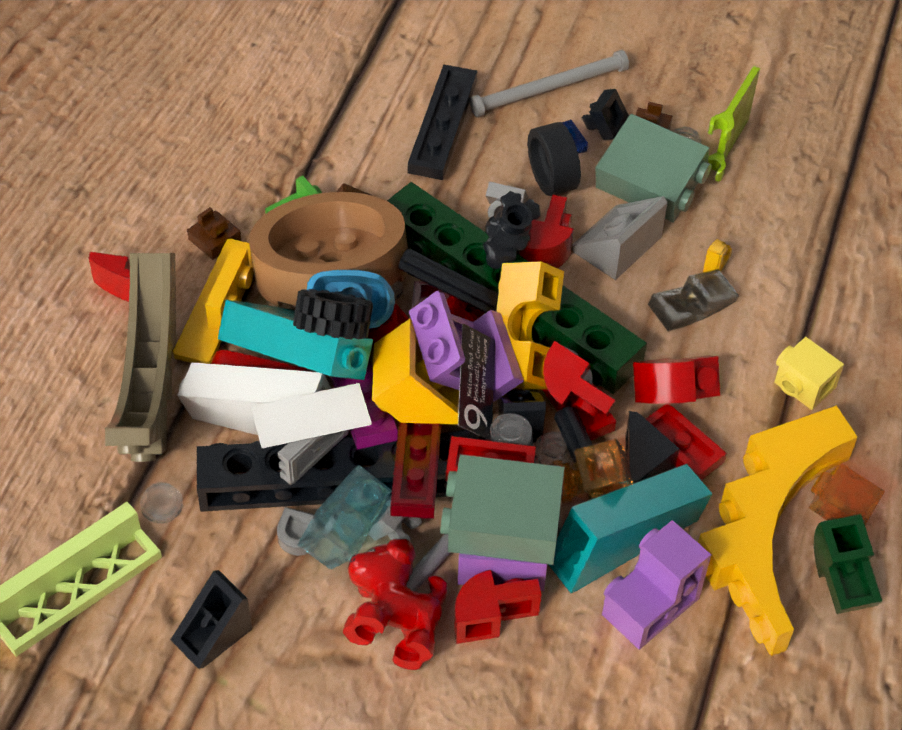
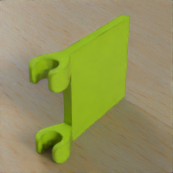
(732, 122)

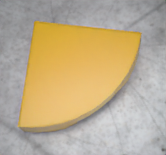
(717, 256)

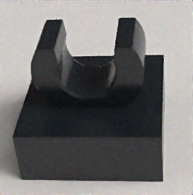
(606, 114)

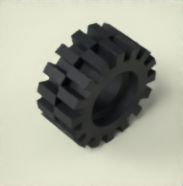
(332, 314)

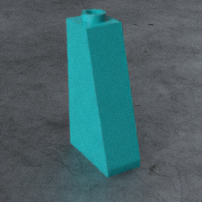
(272, 333)
(610, 527)

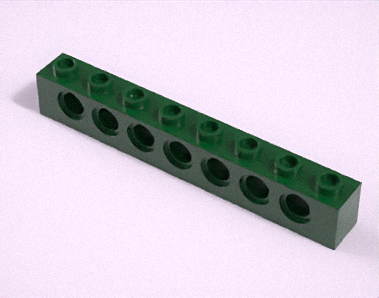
(579, 326)

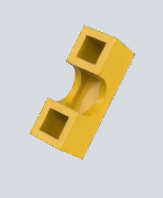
(523, 295)

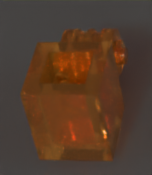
(597, 471)

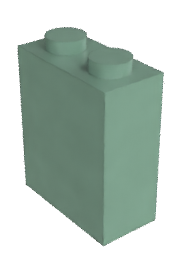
(653, 163)
(503, 509)

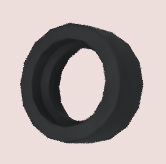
(554, 158)

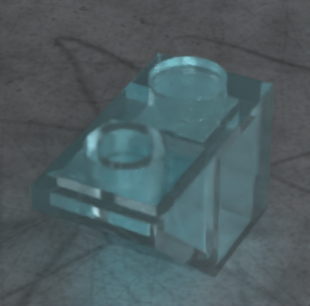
(345, 519)

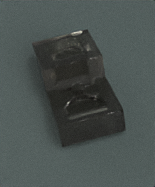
(696, 300)

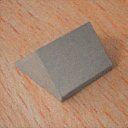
(622, 235)

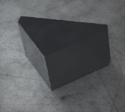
(527, 404)
(647, 449)
(214, 621)

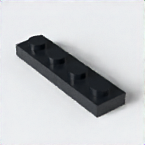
(442, 122)

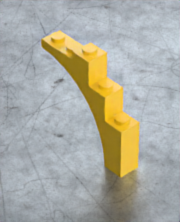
(741, 550)

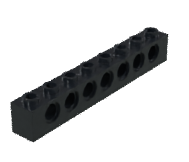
(262, 486)

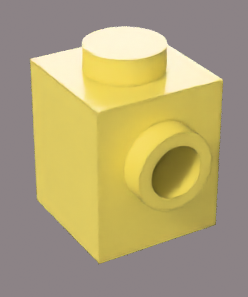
(807, 372)

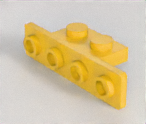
(227, 281)

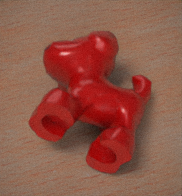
(384, 576)

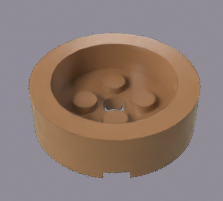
(336, 226)

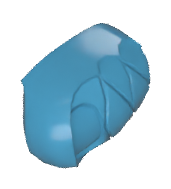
(361, 284)

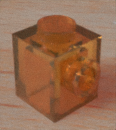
(844, 494)

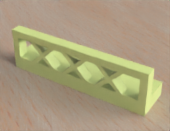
(68, 564)

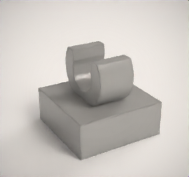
(495, 192)
(391, 525)

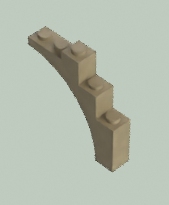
(146, 385)

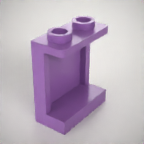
(441, 338)

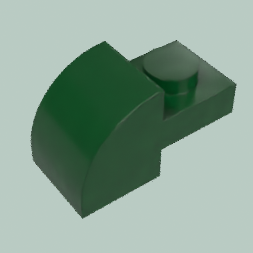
(843, 558)

